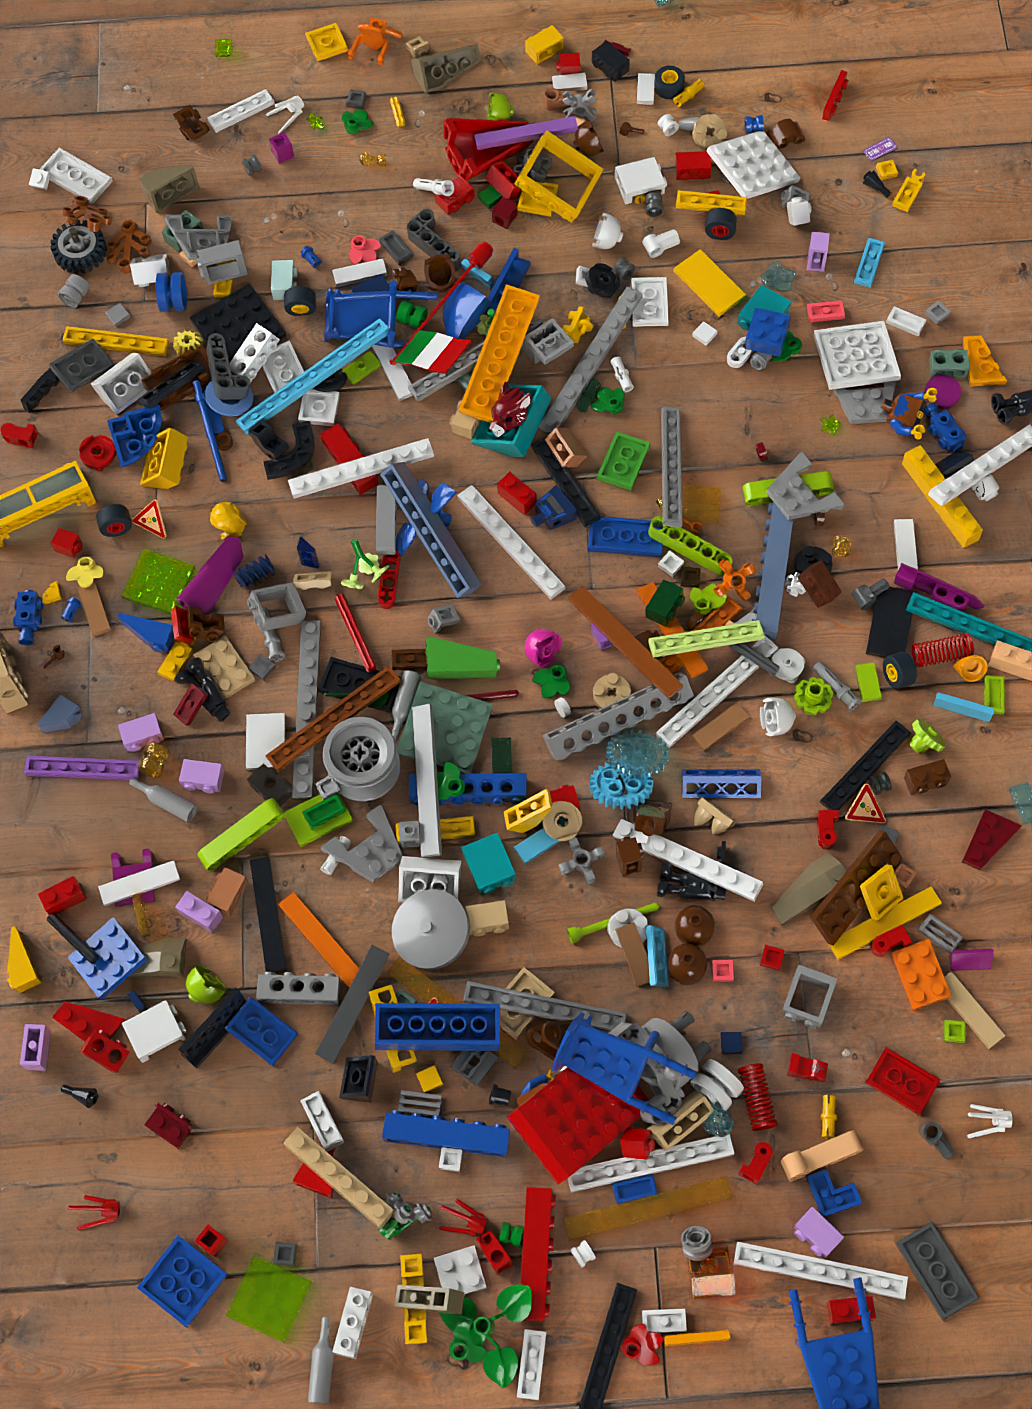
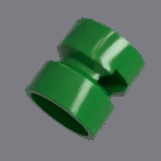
(411, 314)

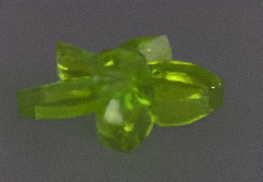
(316, 121)
(830, 424)

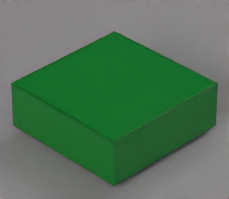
(489, 197)

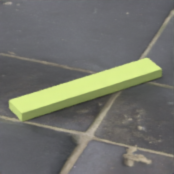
(706, 638)

